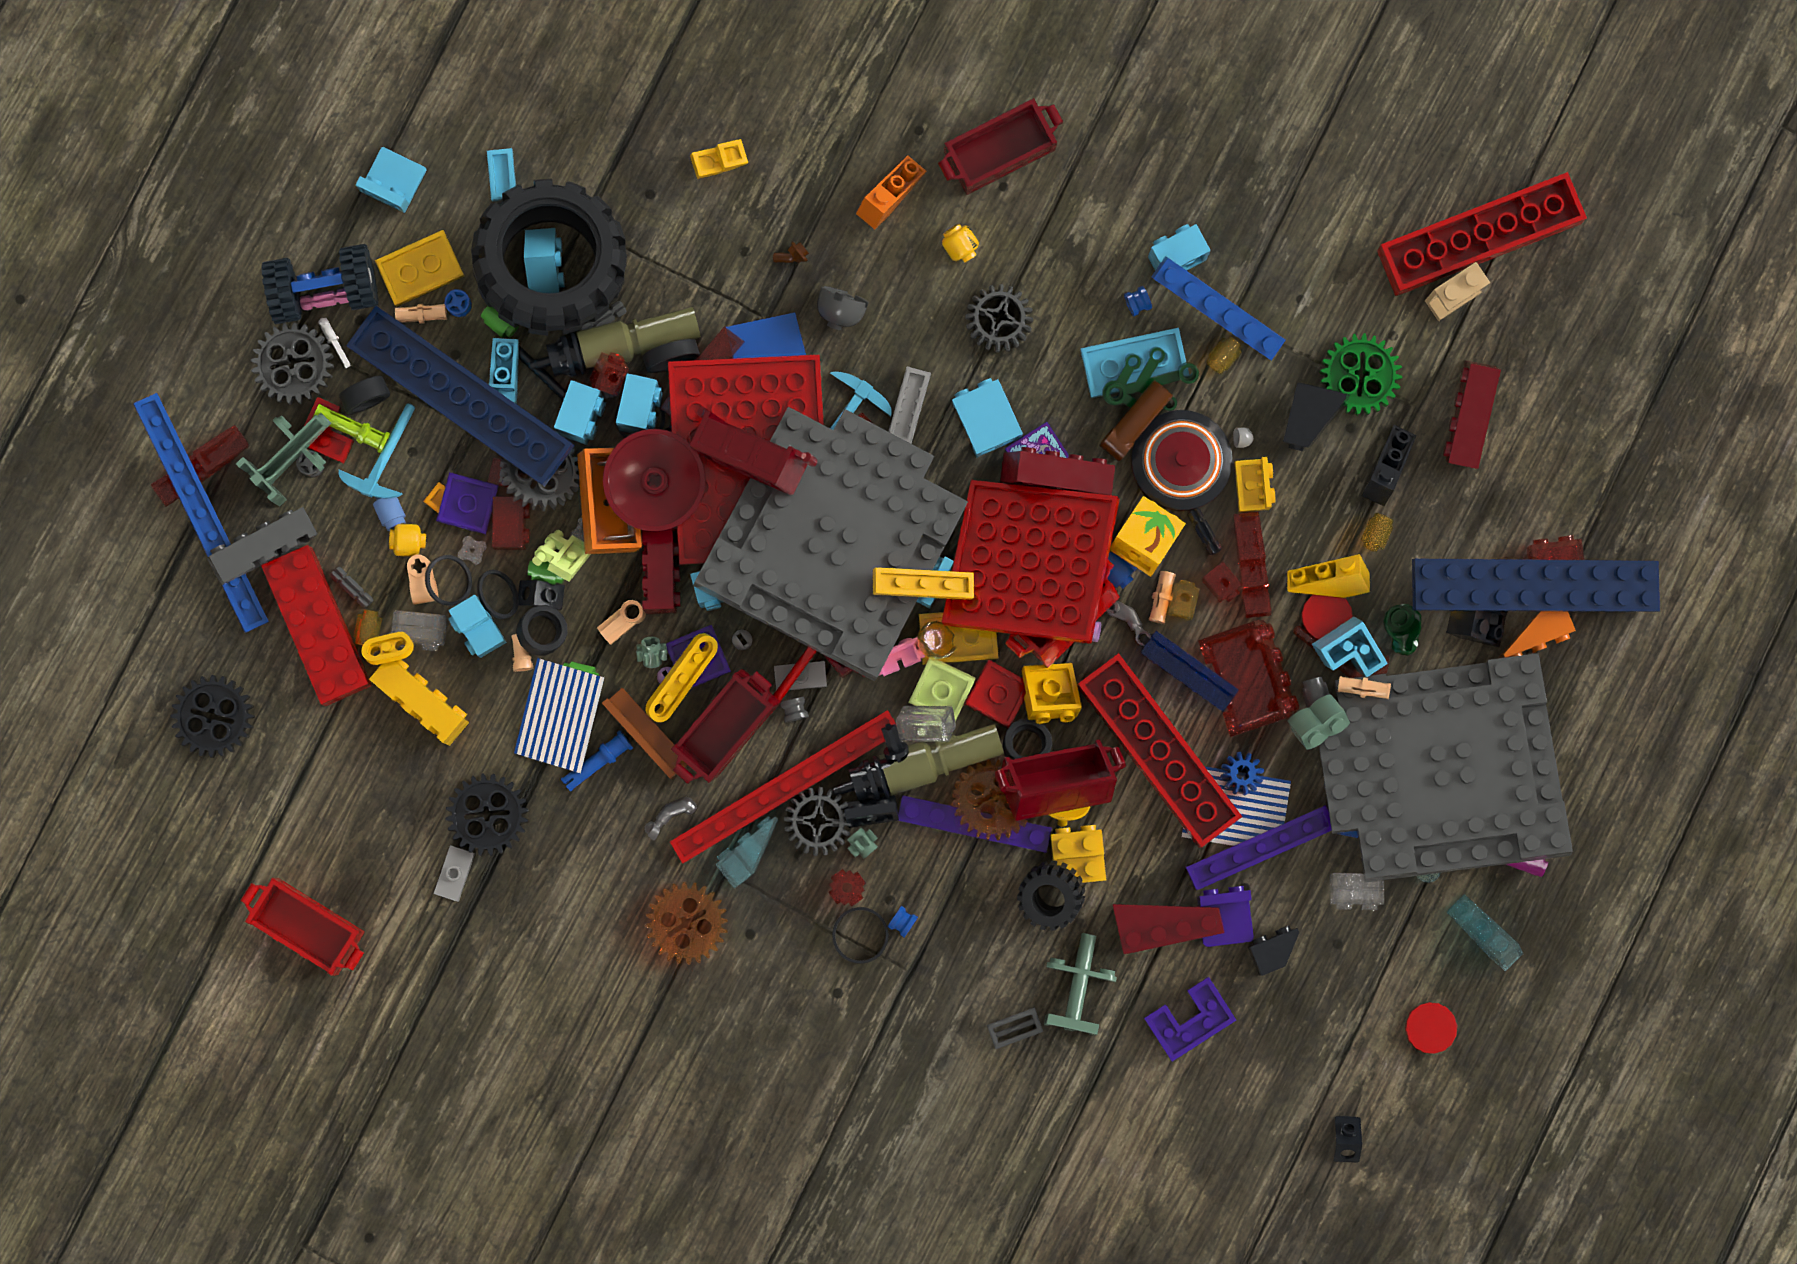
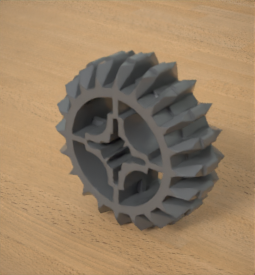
(988, 314)
(795, 819)

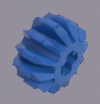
(1251, 775)

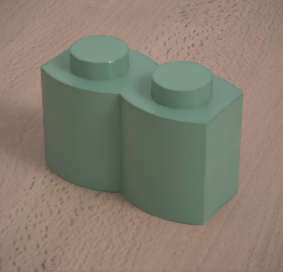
(1318, 722)

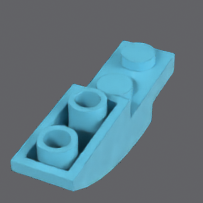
(505, 367)

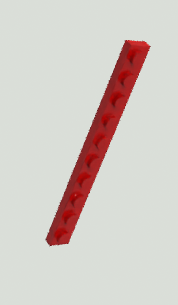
(781, 788)

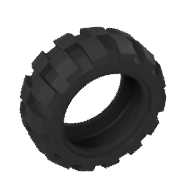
(549, 204)

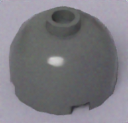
(840, 308)

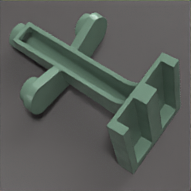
(286, 456)
(1081, 973)

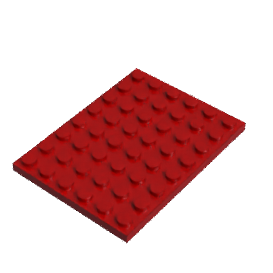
(745, 395)

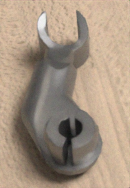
(1130, 616)
(671, 809)

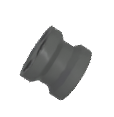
(309, 470)
(794, 709)

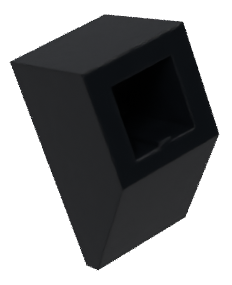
(1273, 952)

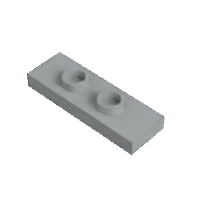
(909, 403)

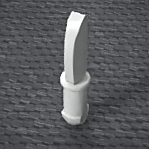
(332, 339)

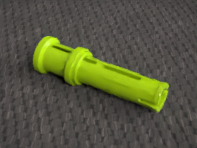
(362, 432)

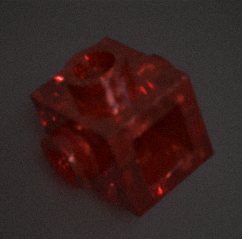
(854, 895)

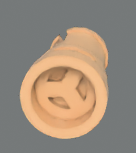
(521, 658)

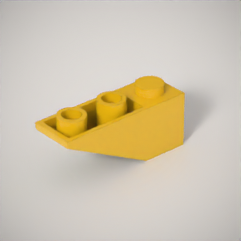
(1333, 578)

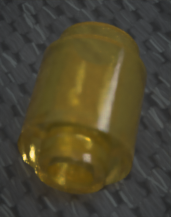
(1224, 354)
(1377, 532)
(367, 626)

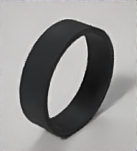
(682, 350)
(834, 937)

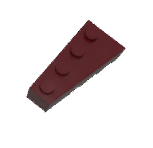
(1057, 471)
(660, 572)
(1162, 925)

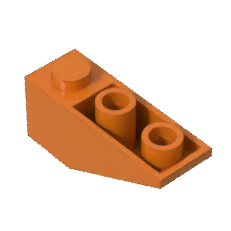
(890, 192)
(1541, 629)

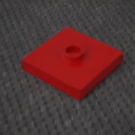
(997, 694)

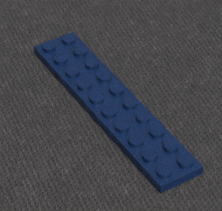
(460, 396)
(1535, 585)

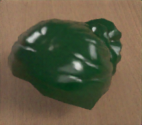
(1403, 627)

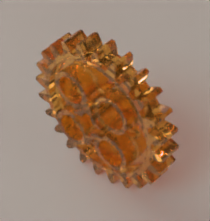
(983, 780)
(674, 903)

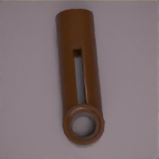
(1136, 420)

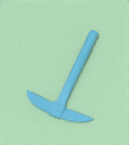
(862, 391)
(370, 486)

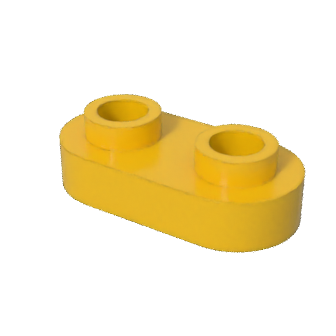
(388, 648)

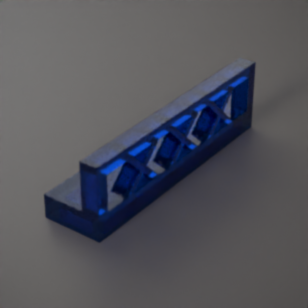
(1189, 671)

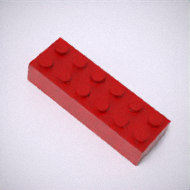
(316, 625)

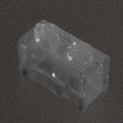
(422, 628)
(926, 723)
(1352, 889)

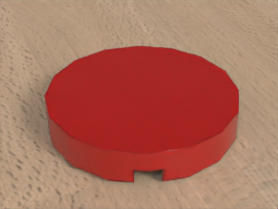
(1324, 614)
(1431, 1027)

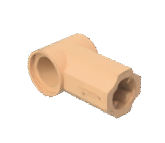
(620, 623)

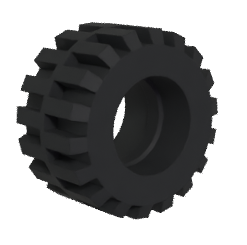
(1037, 909)

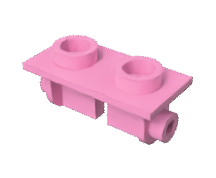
(907, 651)

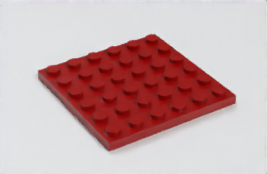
(1033, 560)

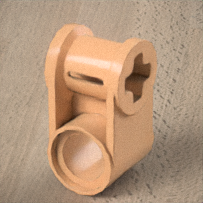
(417, 581)

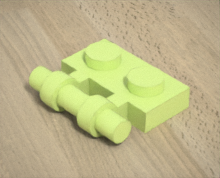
(567, 560)

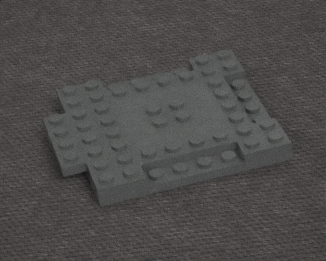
(812, 554)
(1448, 771)

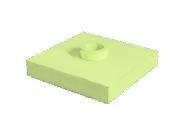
(942, 686)

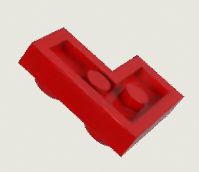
(329, 442)

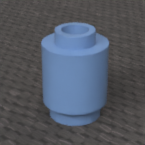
(389, 512)

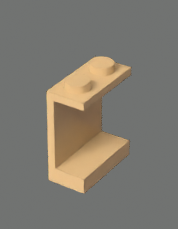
(1457, 291)

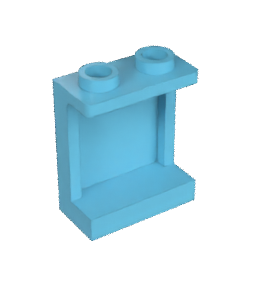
(987, 417)

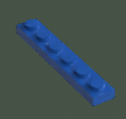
(1218, 308)

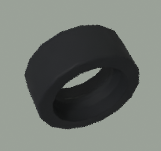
(364, 394)
(559, 624)
(1026, 725)

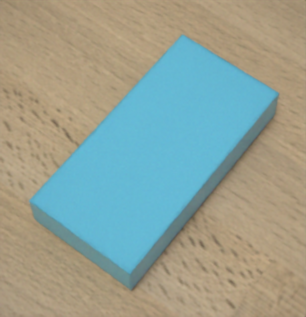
(500, 172)

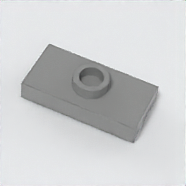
(811, 677)
(454, 873)

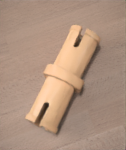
(421, 313)
(1162, 597)
(1364, 687)

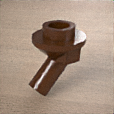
(796, 253)

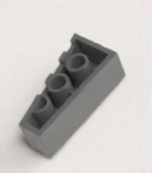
(262, 546)

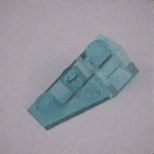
(745, 859)
(1485, 932)

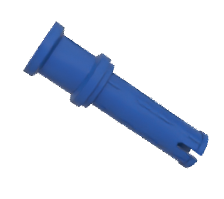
(607, 753)

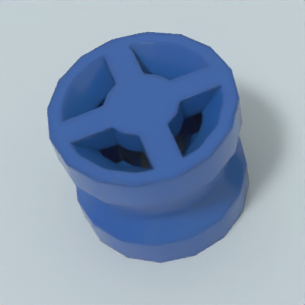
(455, 298)
(1138, 301)
(902, 921)

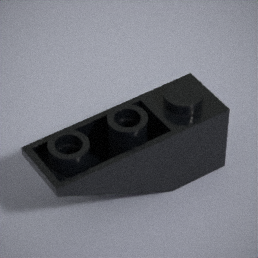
(1389, 466)

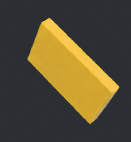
(419, 268)
(969, 643)

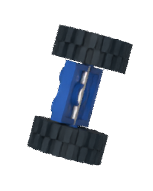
(283, 288)

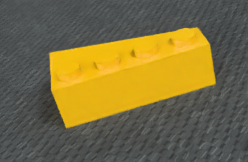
(420, 701)

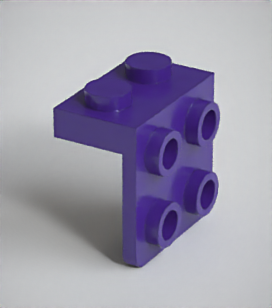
(1234, 913)

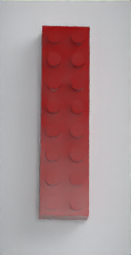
(1481, 234)
(1159, 751)

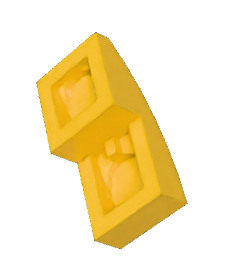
(719, 159)

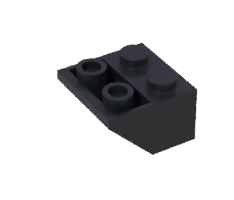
(1478, 626)

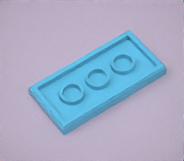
(1107, 360)

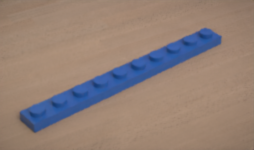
(196, 504)

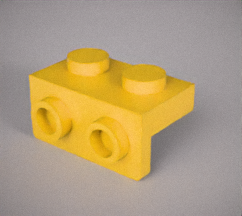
(1254, 484)

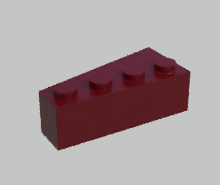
(1472, 414)

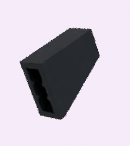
(1311, 413)

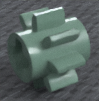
(651, 652)
(862, 843)

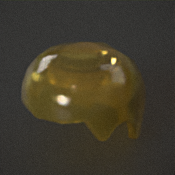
(936, 640)

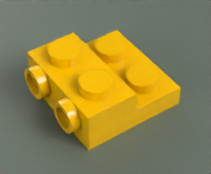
(1051, 693)
(1080, 851)

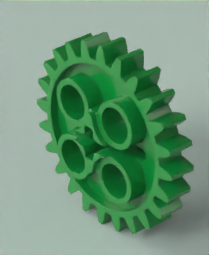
(1383, 377)

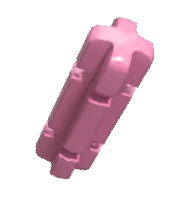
(323, 299)

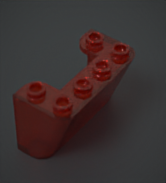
(1253, 665)

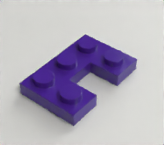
(1212, 1018)

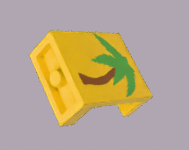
(1147, 536)

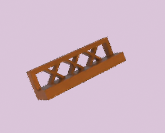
(644, 731)

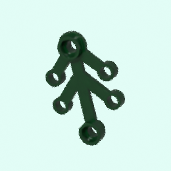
(1145, 379)

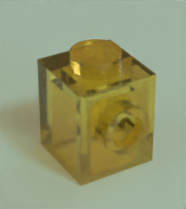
(1183, 600)

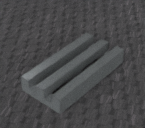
(1035, 1020)

